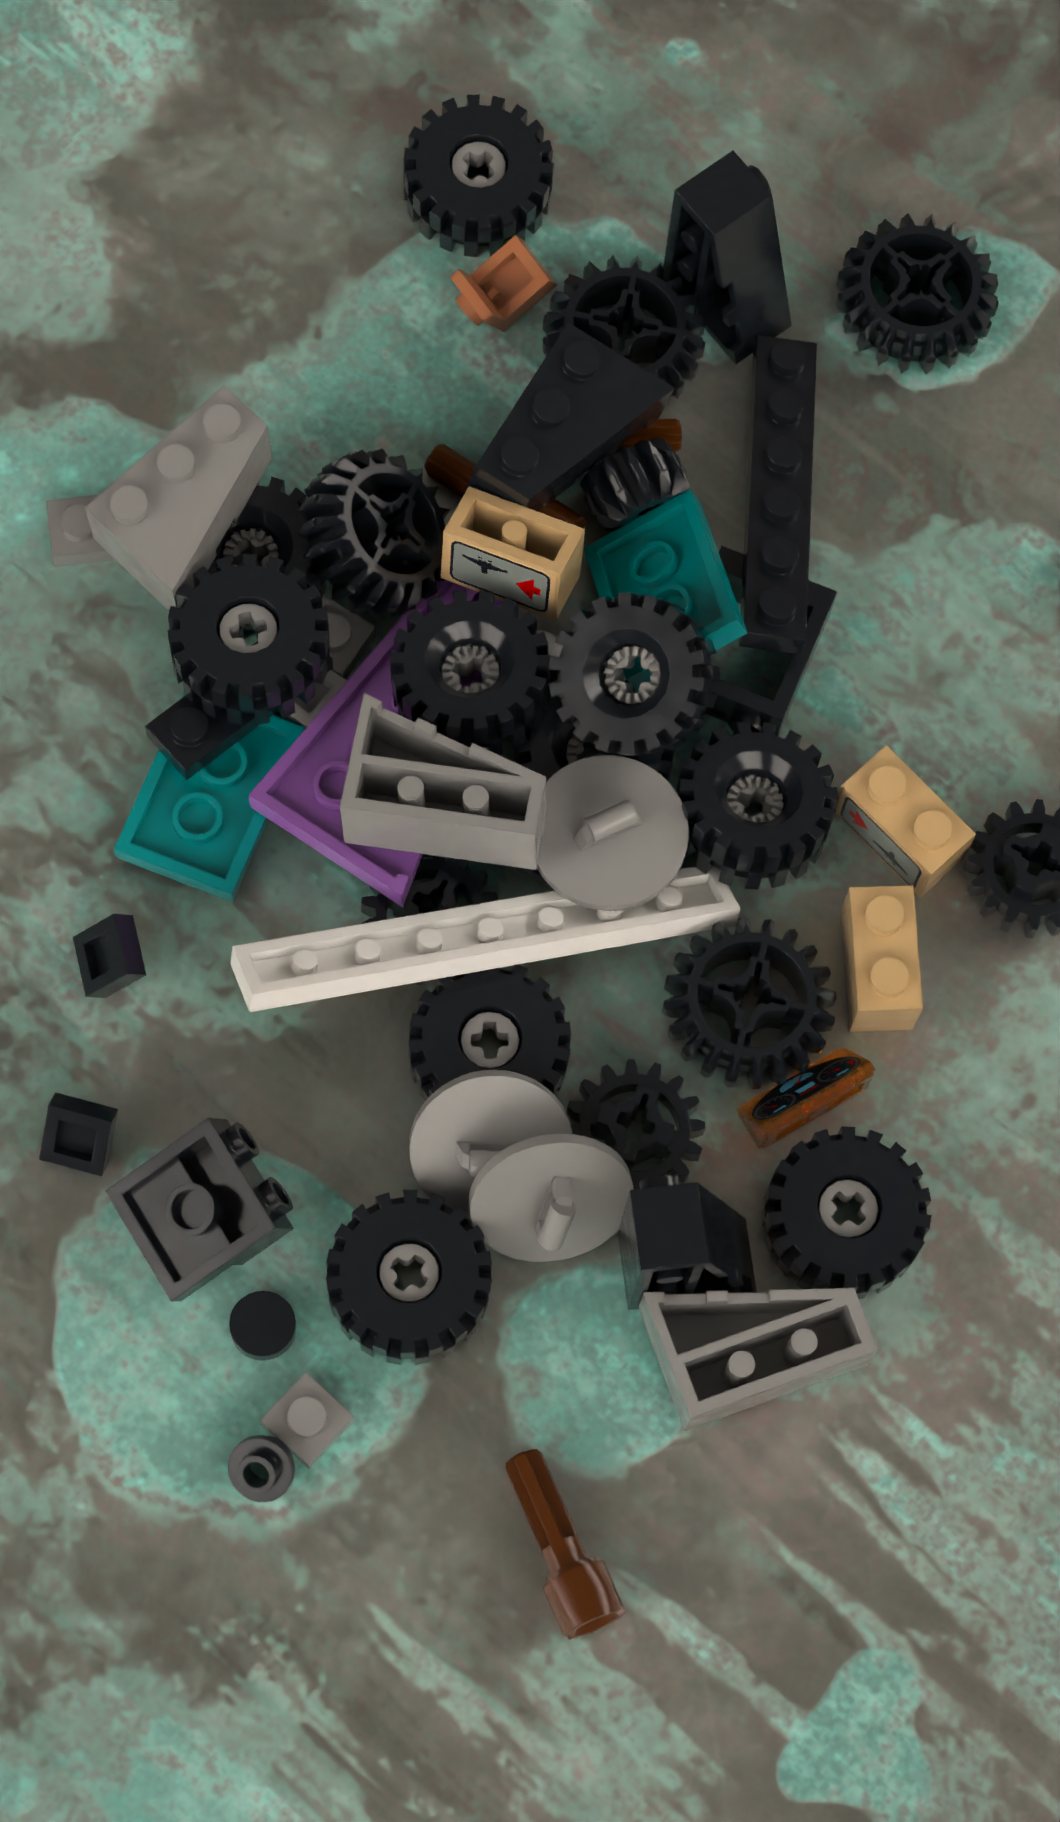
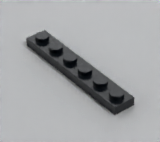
(779, 495)

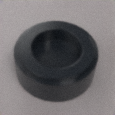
(262, 1325)

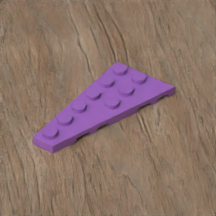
(308, 781)

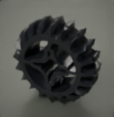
(913, 262)
(674, 345)
(374, 532)
(772, 1008)

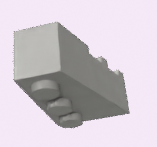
(183, 495)
(438, 796)
(750, 1348)

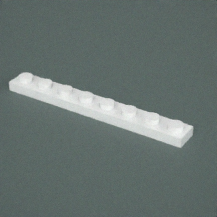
(468, 941)

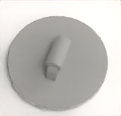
(611, 833)
(474, 1121)
(550, 1197)

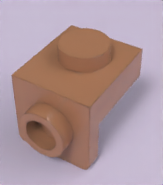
(503, 286)

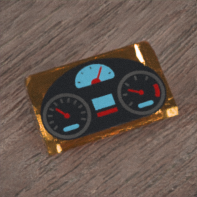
(805, 1096)

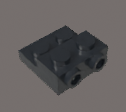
(201, 1206)

